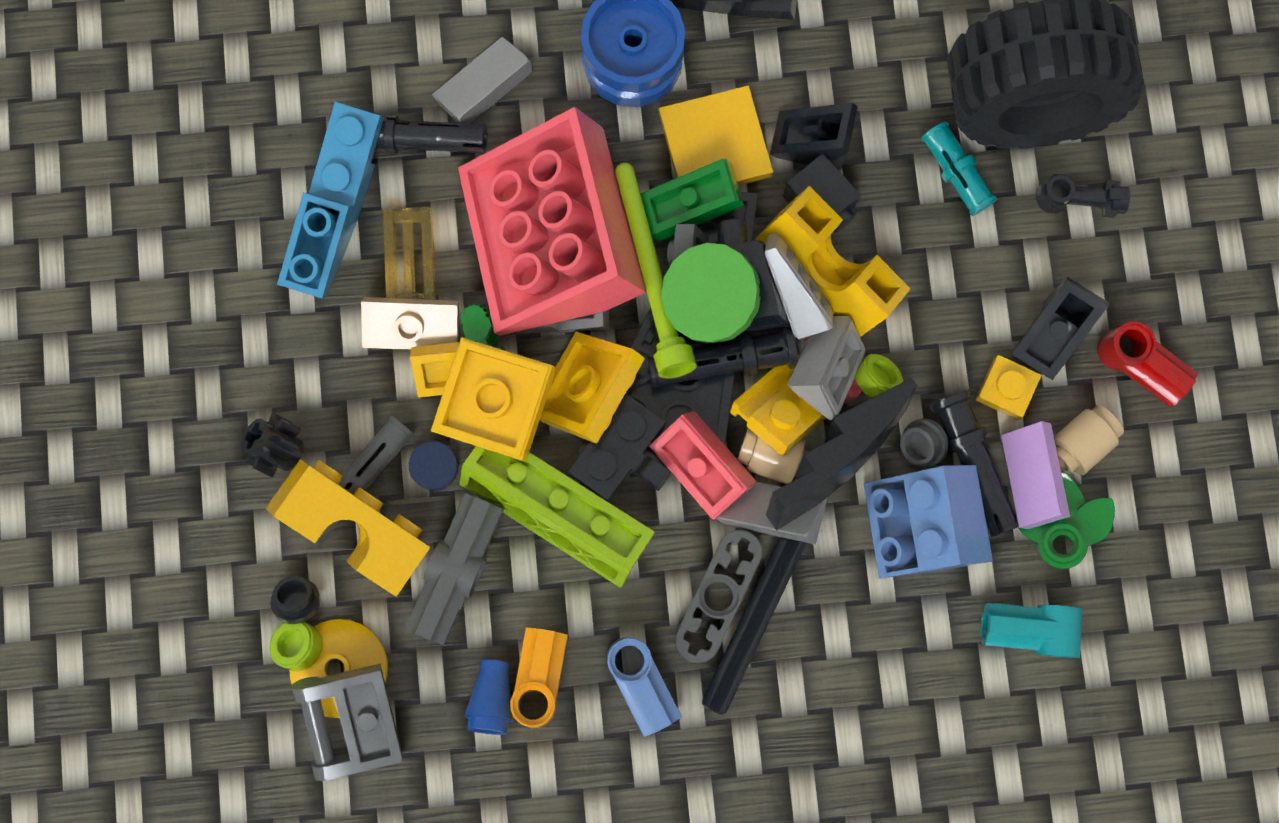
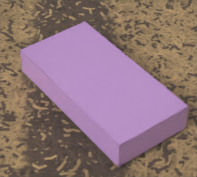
(1035, 475)

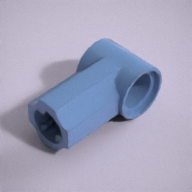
(644, 689)

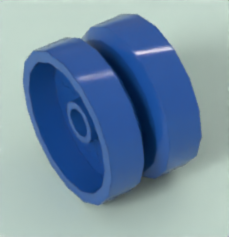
(632, 49)

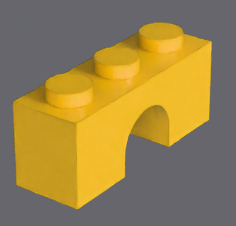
(860, 291)
(314, 500)

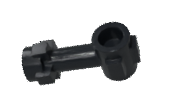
(1061, 190)

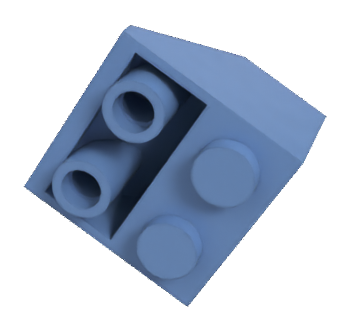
(928, 521)

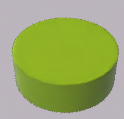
(877, 375)
(295, 646)

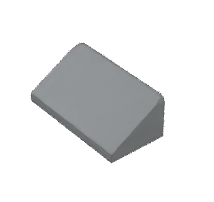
(483, 82)
(828, 367)
(751, 510)

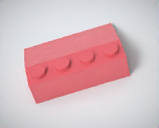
(550, 226)

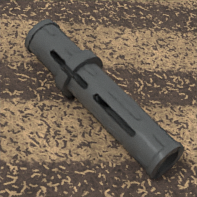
(394, 437)

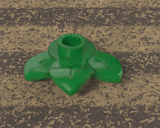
(1085, 526)

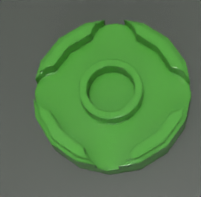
(711, 293)

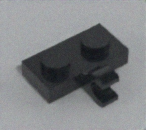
(621, 451)

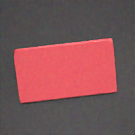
(702, 464)

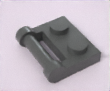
(364, 719)

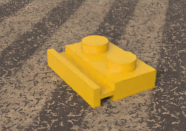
(776, 411)

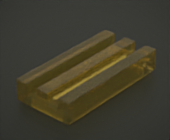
(407, 218)

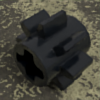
(272, 445)

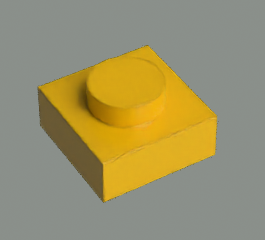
(432, 367)
(1008, 387)

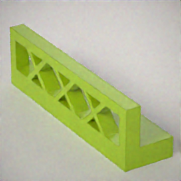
(558, 511)

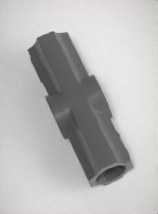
(454, 569)

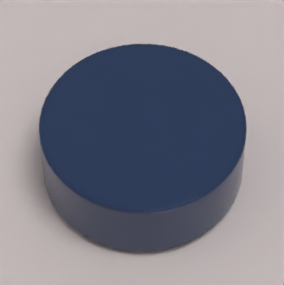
(433, 466)

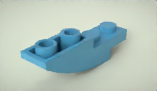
(333, 202)

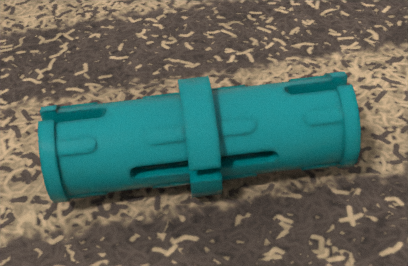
(959, 168)

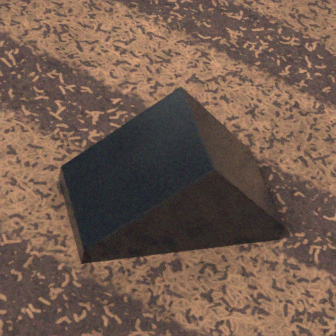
(809, 132)

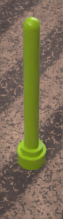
(673, 355)

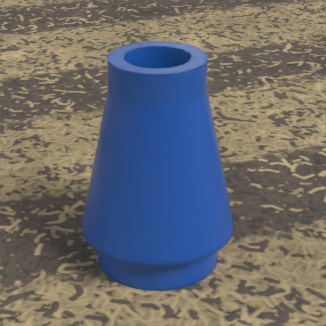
(490, 700)

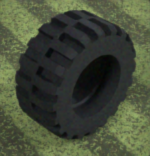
(1045, 73)

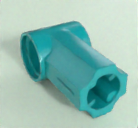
(1045, 629)

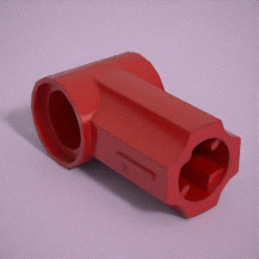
(1150, 363)

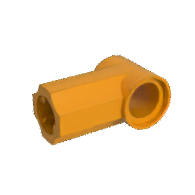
(539, 671)

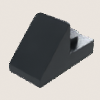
(1060, 327)

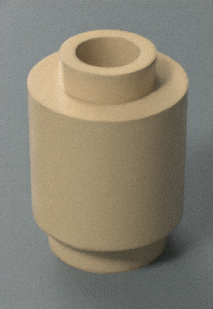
(1087, 440)
(767, 462)

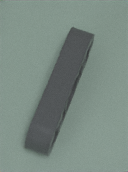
(744, 569)

